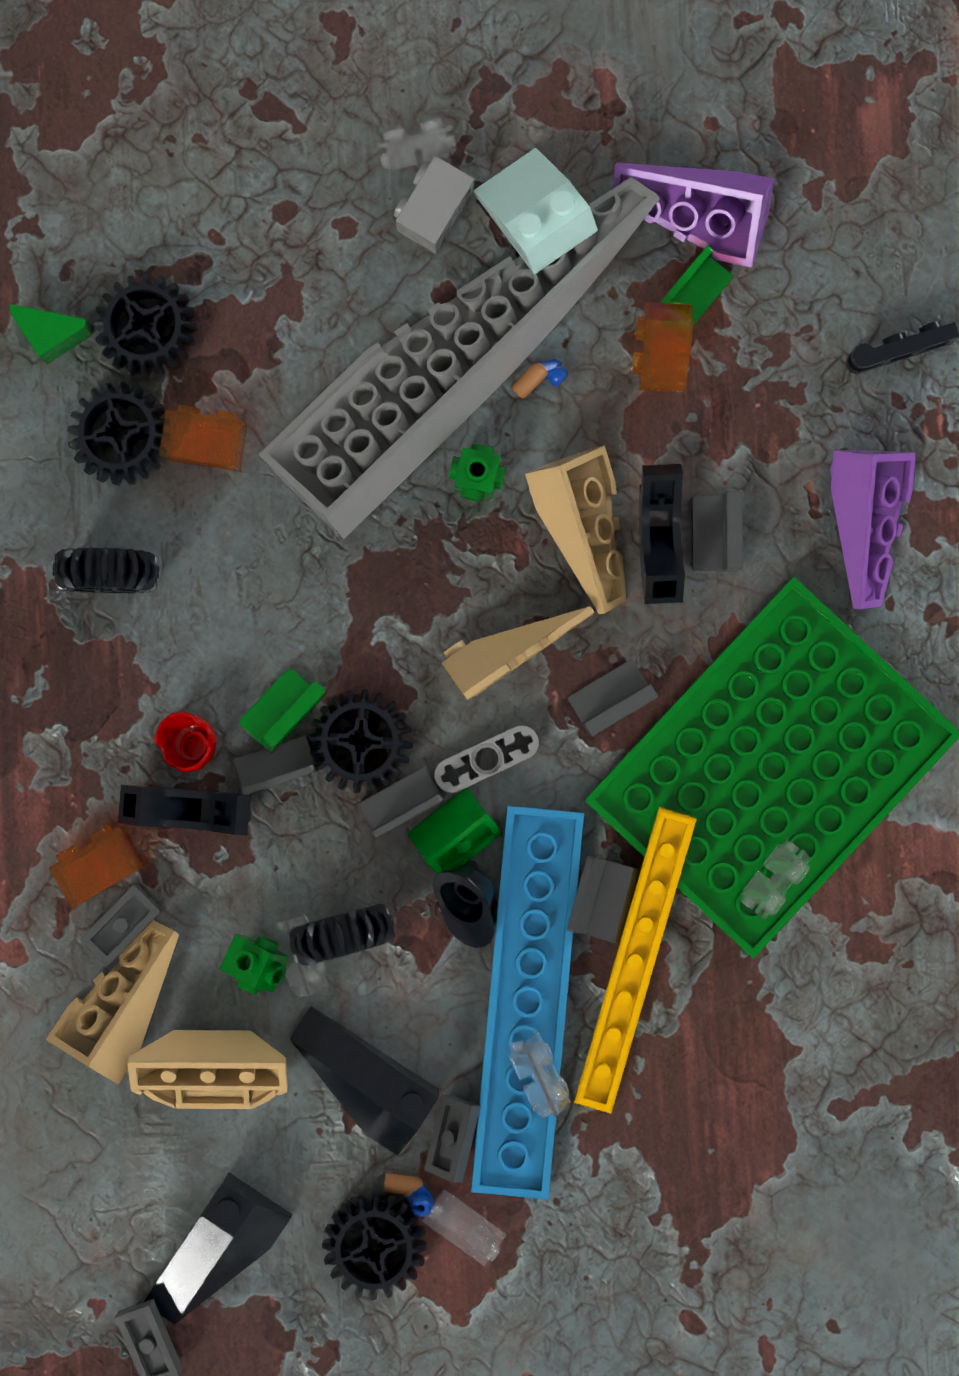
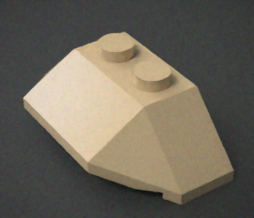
(209, 1070)

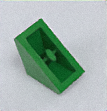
(50, 332)

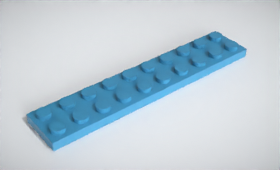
(526, 996)

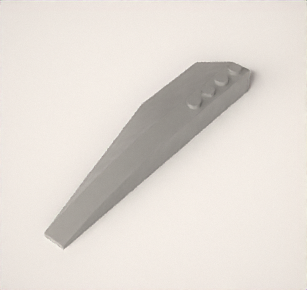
(432, 376)

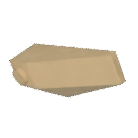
(577, 510)
(493, 657)
(118, 1010)

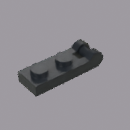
(899, 347)

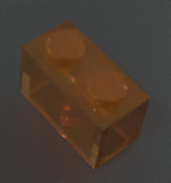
(664, 347)
(203, 439)
(96, 865)

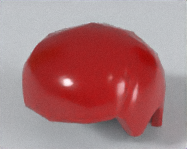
(186, 741)

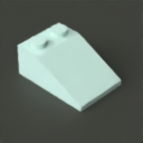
(537, 209)

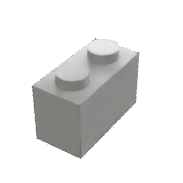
(434, 203)

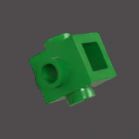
(474, 487)
(255, 963)

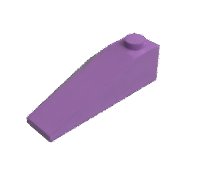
(707, 207)
(867, 504)

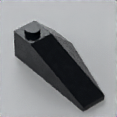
(372, 1087)
(223, 1242)

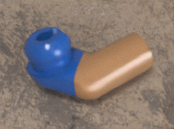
(536, 374)
(413, 1190)

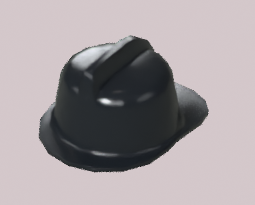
(466, 903)

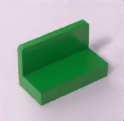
(700, 284)
(281, 709)
(454, 833)

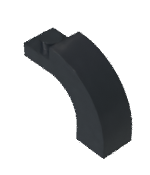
(660, 534)
(184, 809)

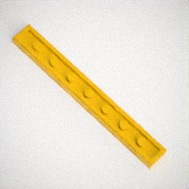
(635, 959)

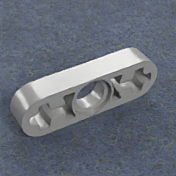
(464, 779)

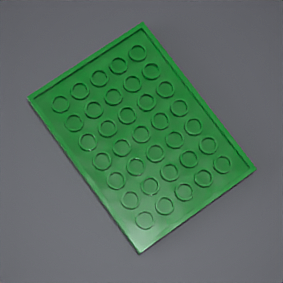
(772, 743)

